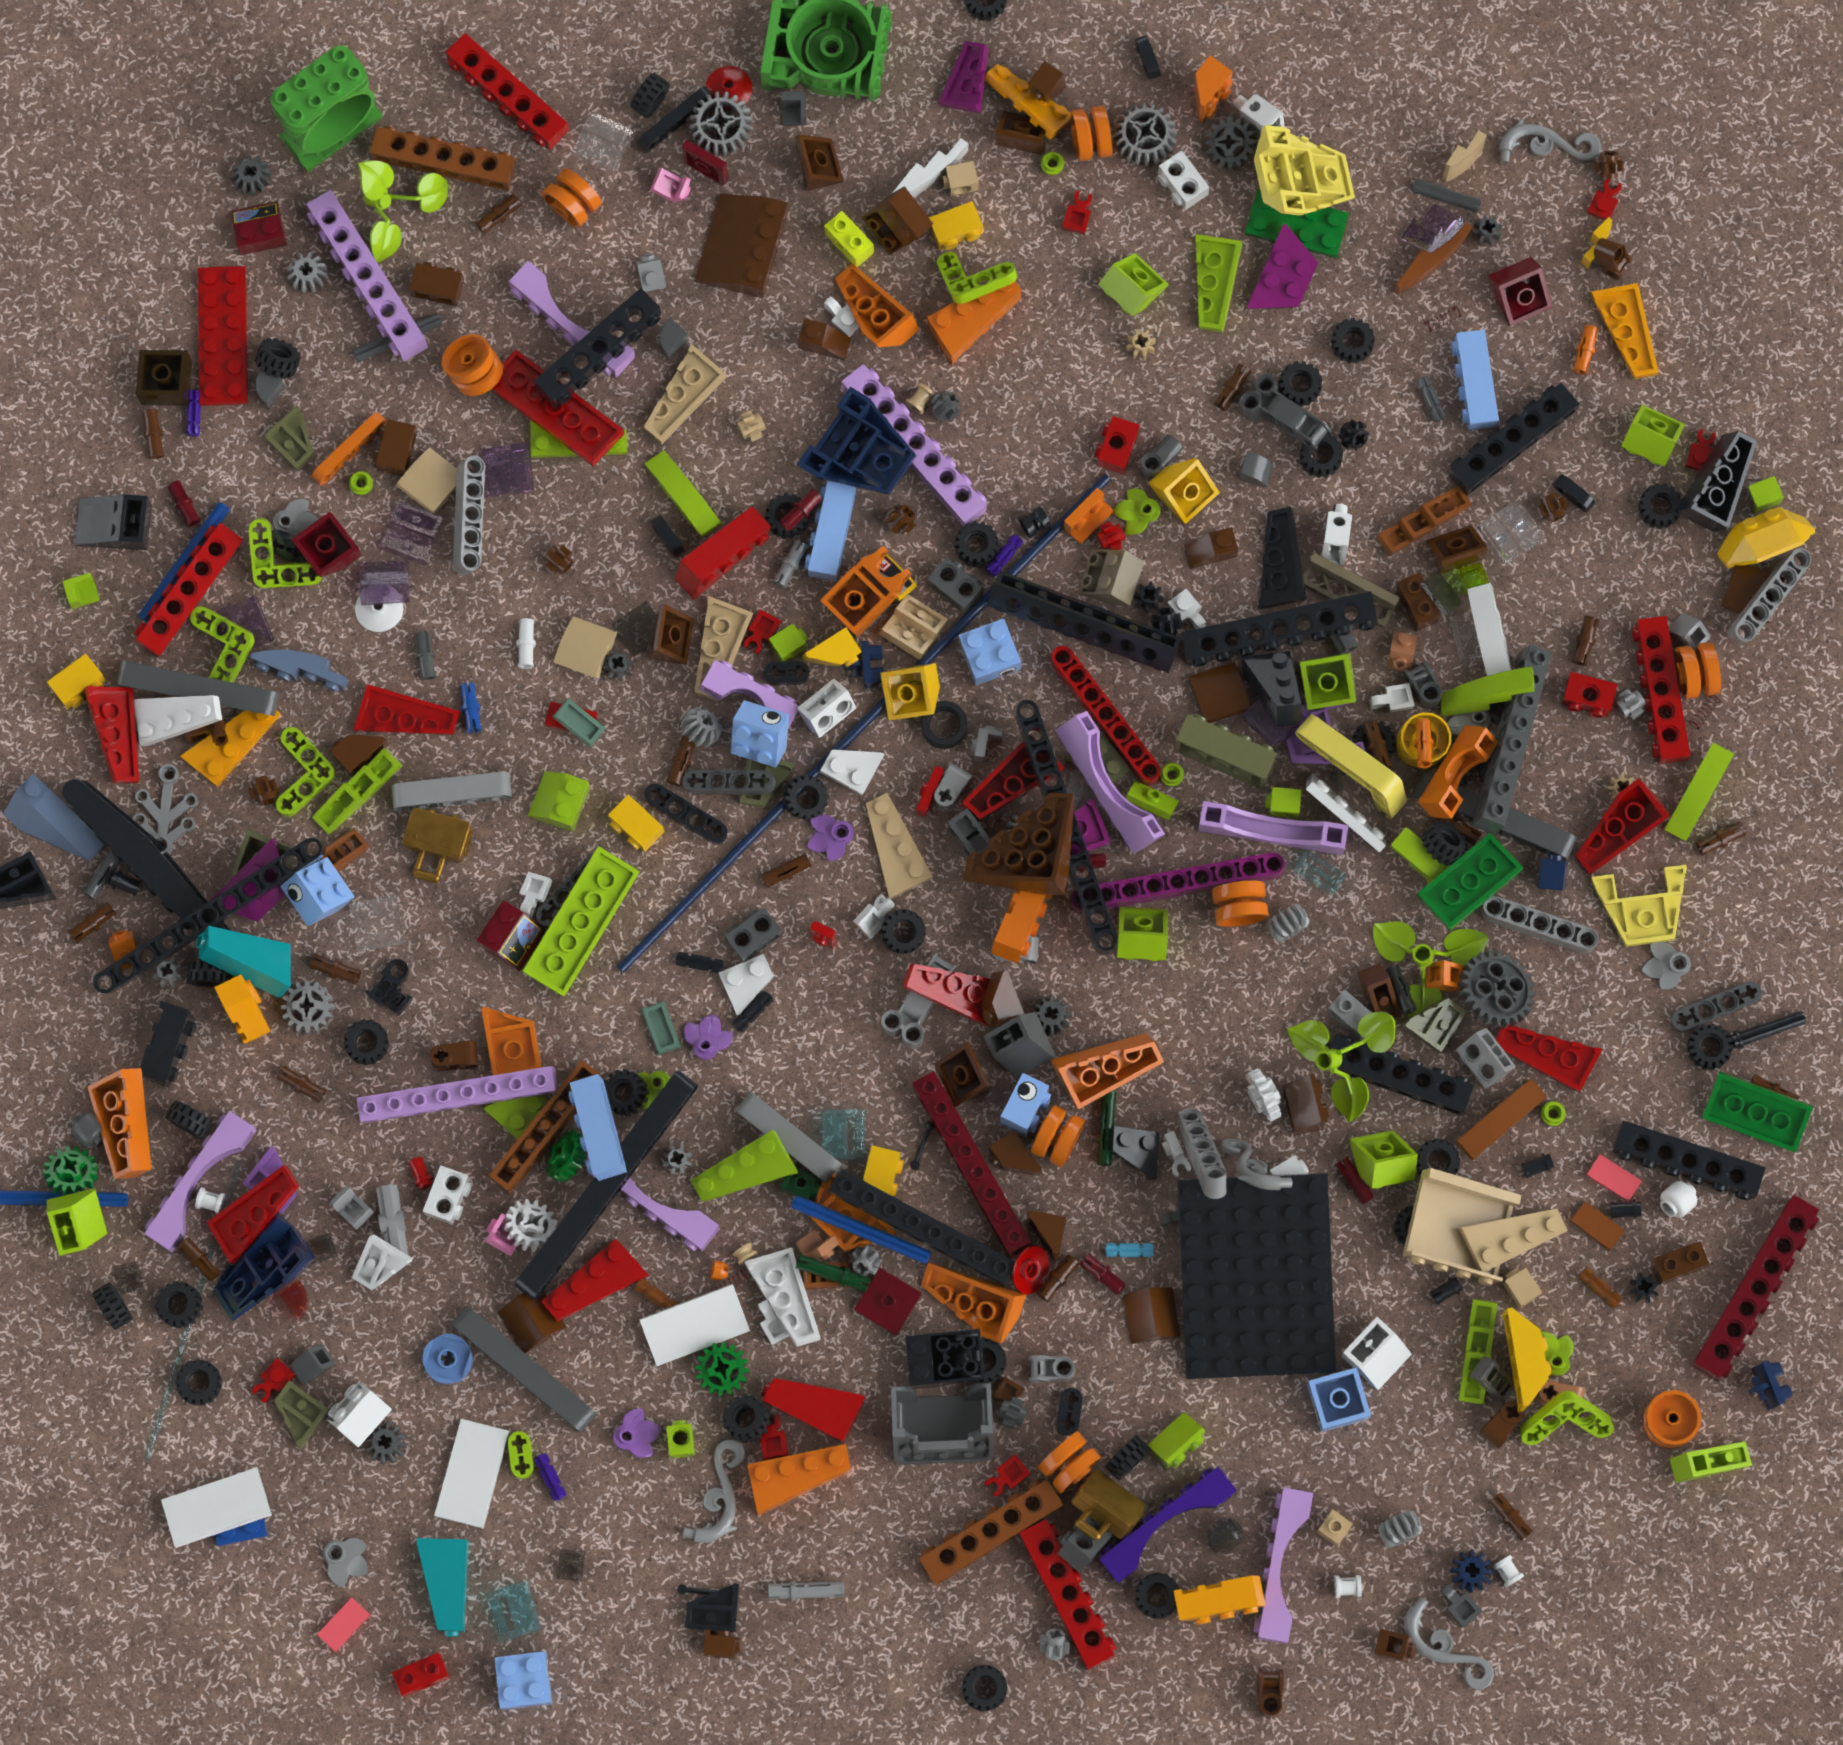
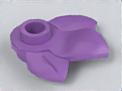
(826, 836)
(707, 1033)
(640, 1434)

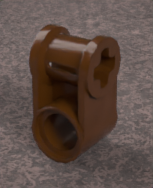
(1611, 257)
(457, 1055)
(1500, 1426)
(1270, 1690)

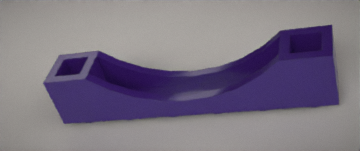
(1208, 1493)

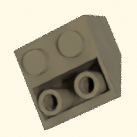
(1111, 576)

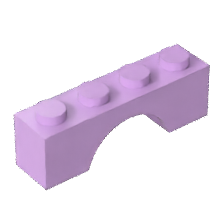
(723, 681)

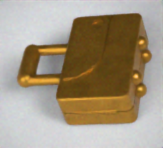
(438, 837)
(1107, 1505)

